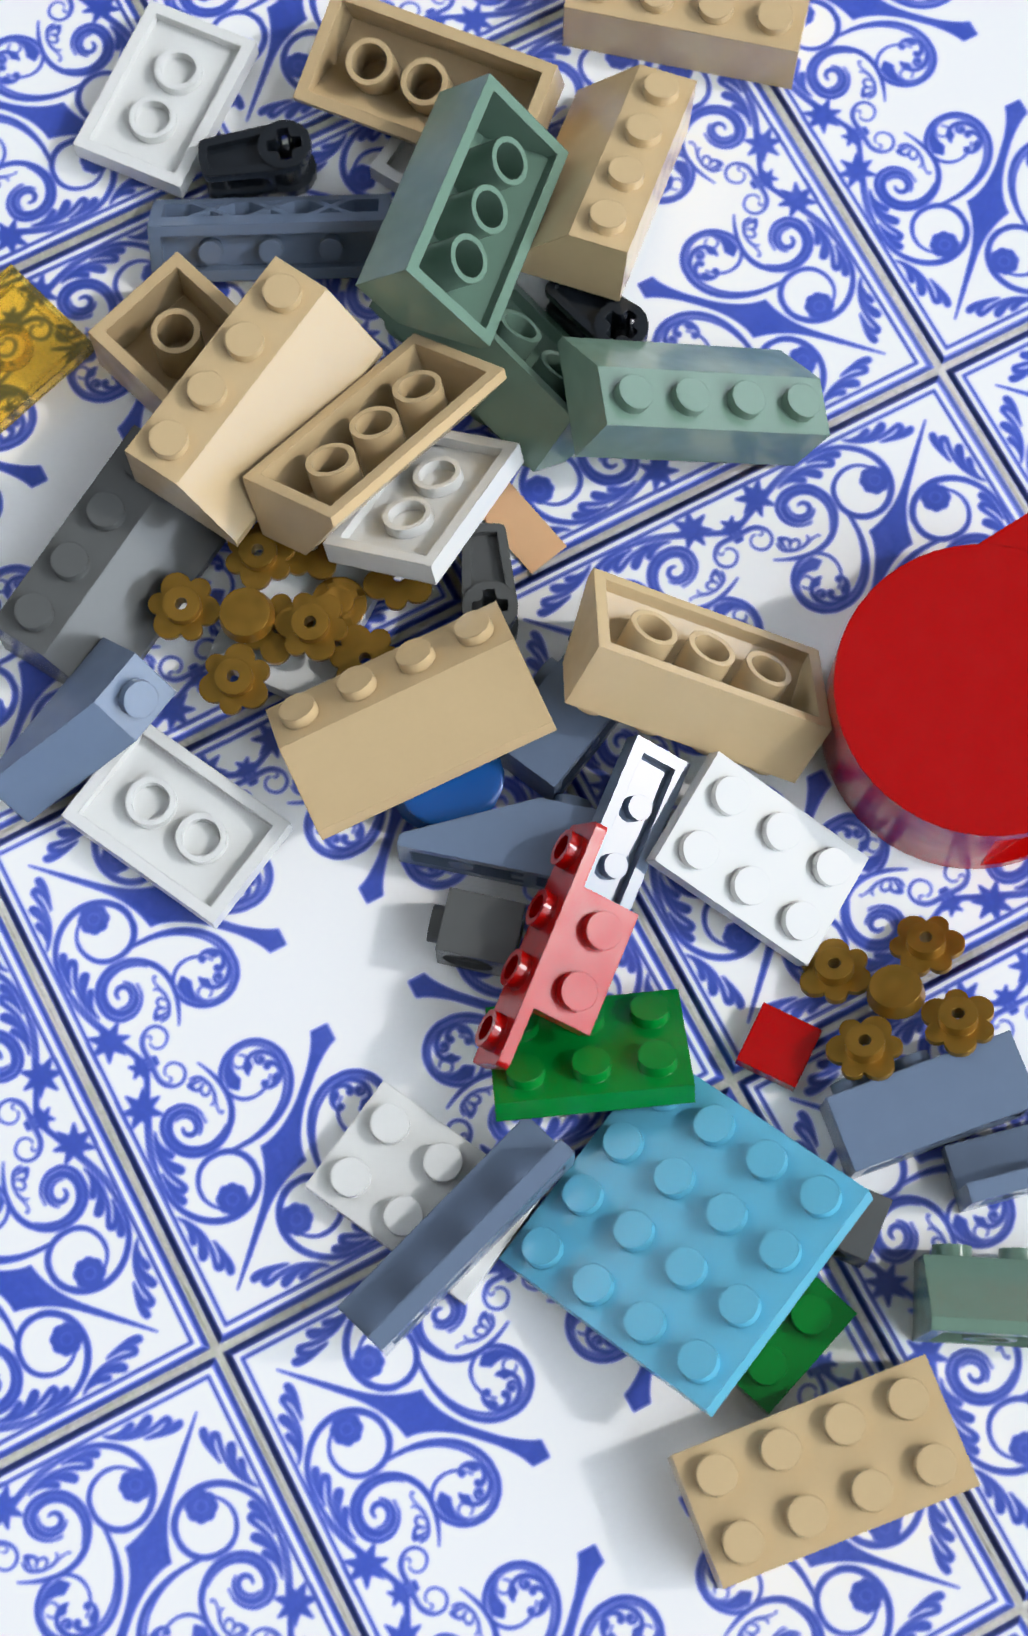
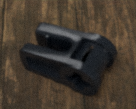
(253, 163)
(595, 316)

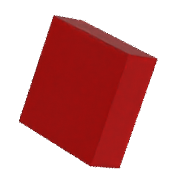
(778, 1046)

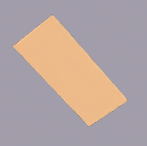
(526, 531)

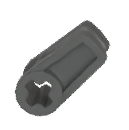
(489, 573)

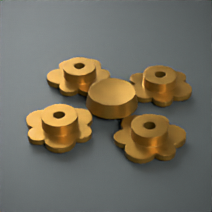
(246, 618)
(359, 641)
(895, 995)

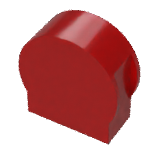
(937, 705)

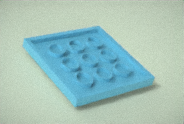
(687, 1237)

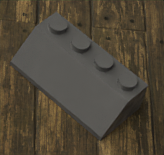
(103, 572)

